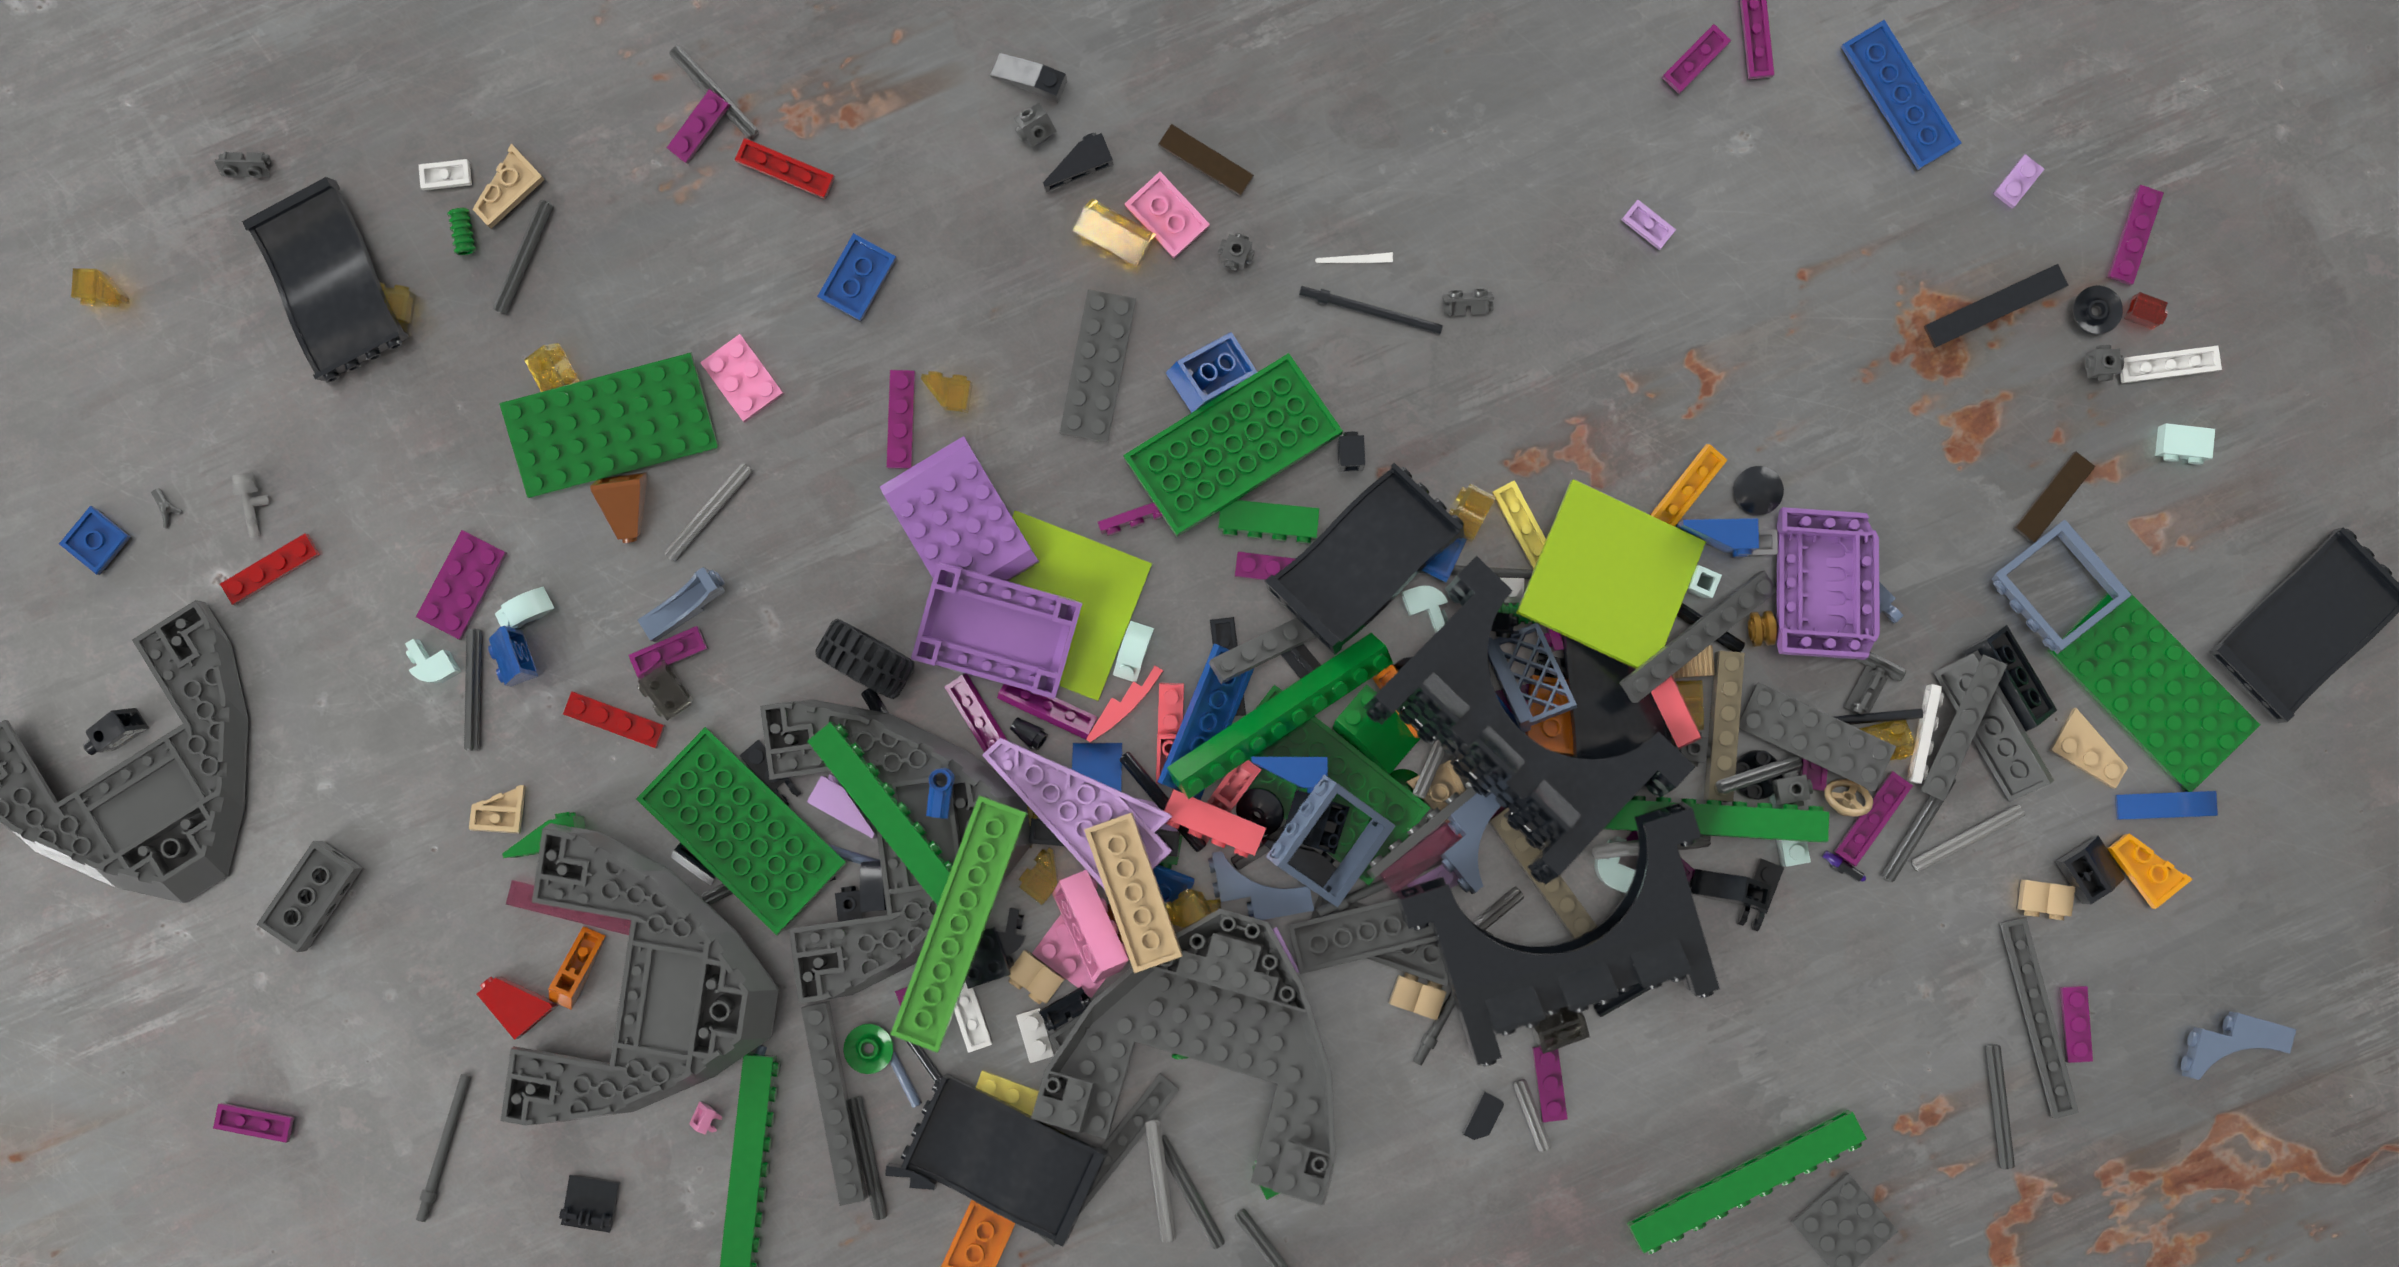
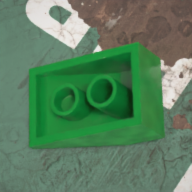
(1383, 743)
(531, 843)

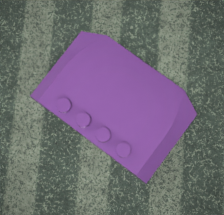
(1827, 584)

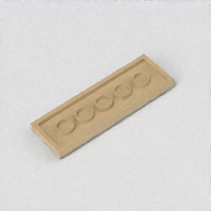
(1133, 892)

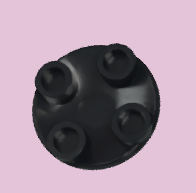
(1759, 490)
(1753, 760)

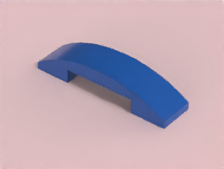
(2166, 805)

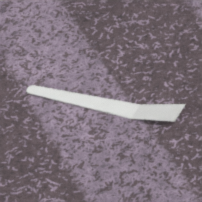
(1371, 258)

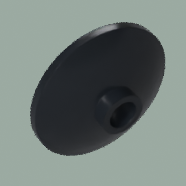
(2106, 302)
(1264, 803)

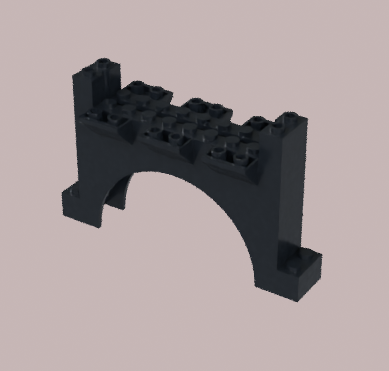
(1549, 796)
(1643, 941)

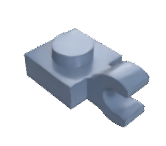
(1886, 607)

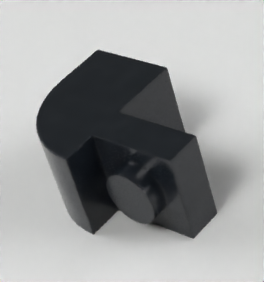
(1010, 939)

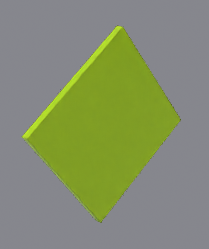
(1611, 576)
(1100, 579)

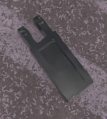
(756, 760)
(1767, 873)

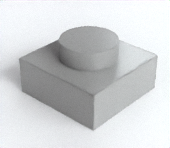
(1767, 543)

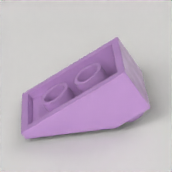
(836, 801)

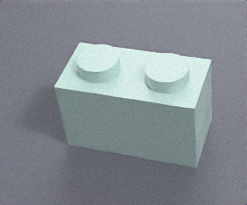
(2185, 442)

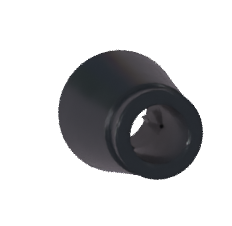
(1030, 734)

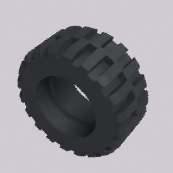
(865, 659)

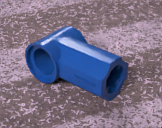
(939, 796)

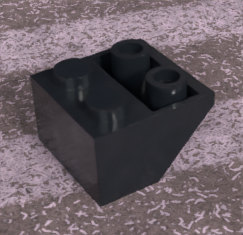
(1328, 828)
(2091, 871)

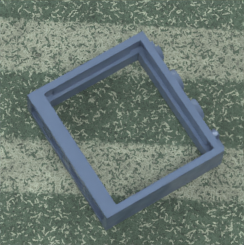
(2089, 560)
(1354, 861)

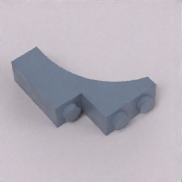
(683, 605)
(1463, 855)
(1265, 900)
(2239, 1034)

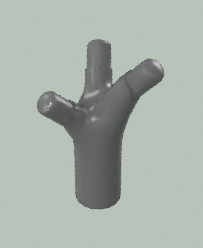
(164, 506)

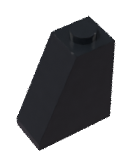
(1730, 888)

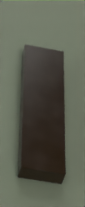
(1206, 160)
(2054, 497)

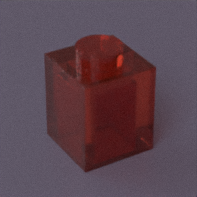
(2146, 311)

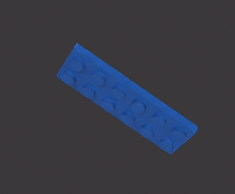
(1901, 94)
(1208, 714)

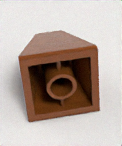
(622, 503)

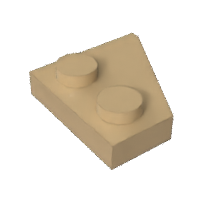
(499, 813)

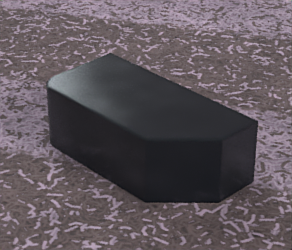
(1483, 1116)

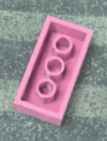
(1090, 925)

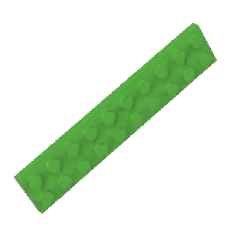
(958, 924)

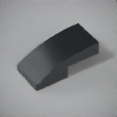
(871, 887)
(917, 1180)

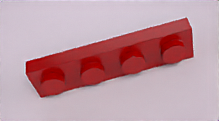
(784, 168)
(269, 569)
(614, 719)

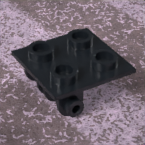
(988, 961)
(589, 1203)

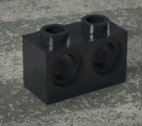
(1351, 452)

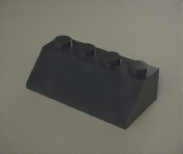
(2019, 679)

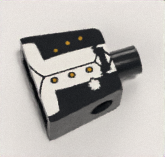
(114, 730)

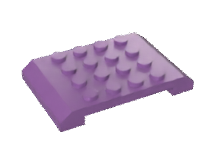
(958, 515)
(996, 630)

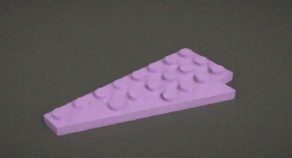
(1074, 802)

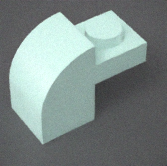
(1703, 582)
(1423, 599)
(524, 608)
(1133, 651)
(431, 669)
(1612, 873)

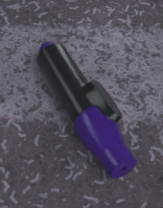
(1842, 866)

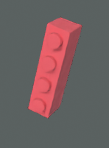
(1215, 823)

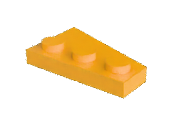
(2150, 874)

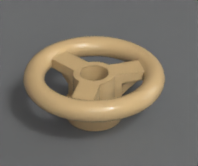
(1846, 802)

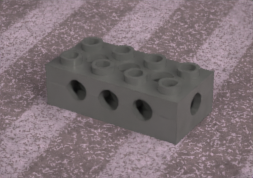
(293, 896)

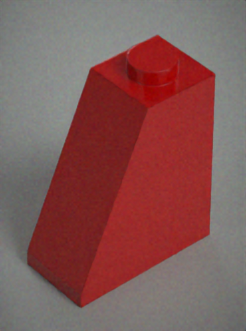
(514, 1005)

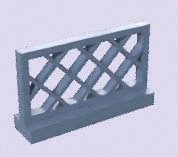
(1511, 689)

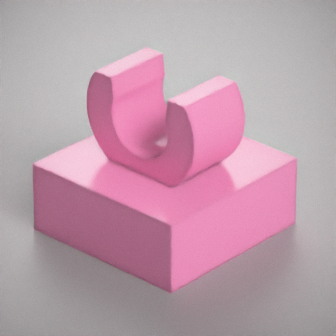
(703, 1117)

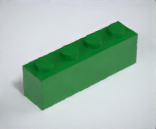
(1269, 519)

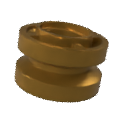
(1762, 628)

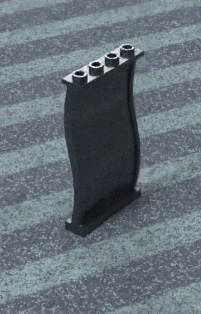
(325, 280)
(1365, 557)
(2310, 625)
(1605, 717)
(1003, 1159)

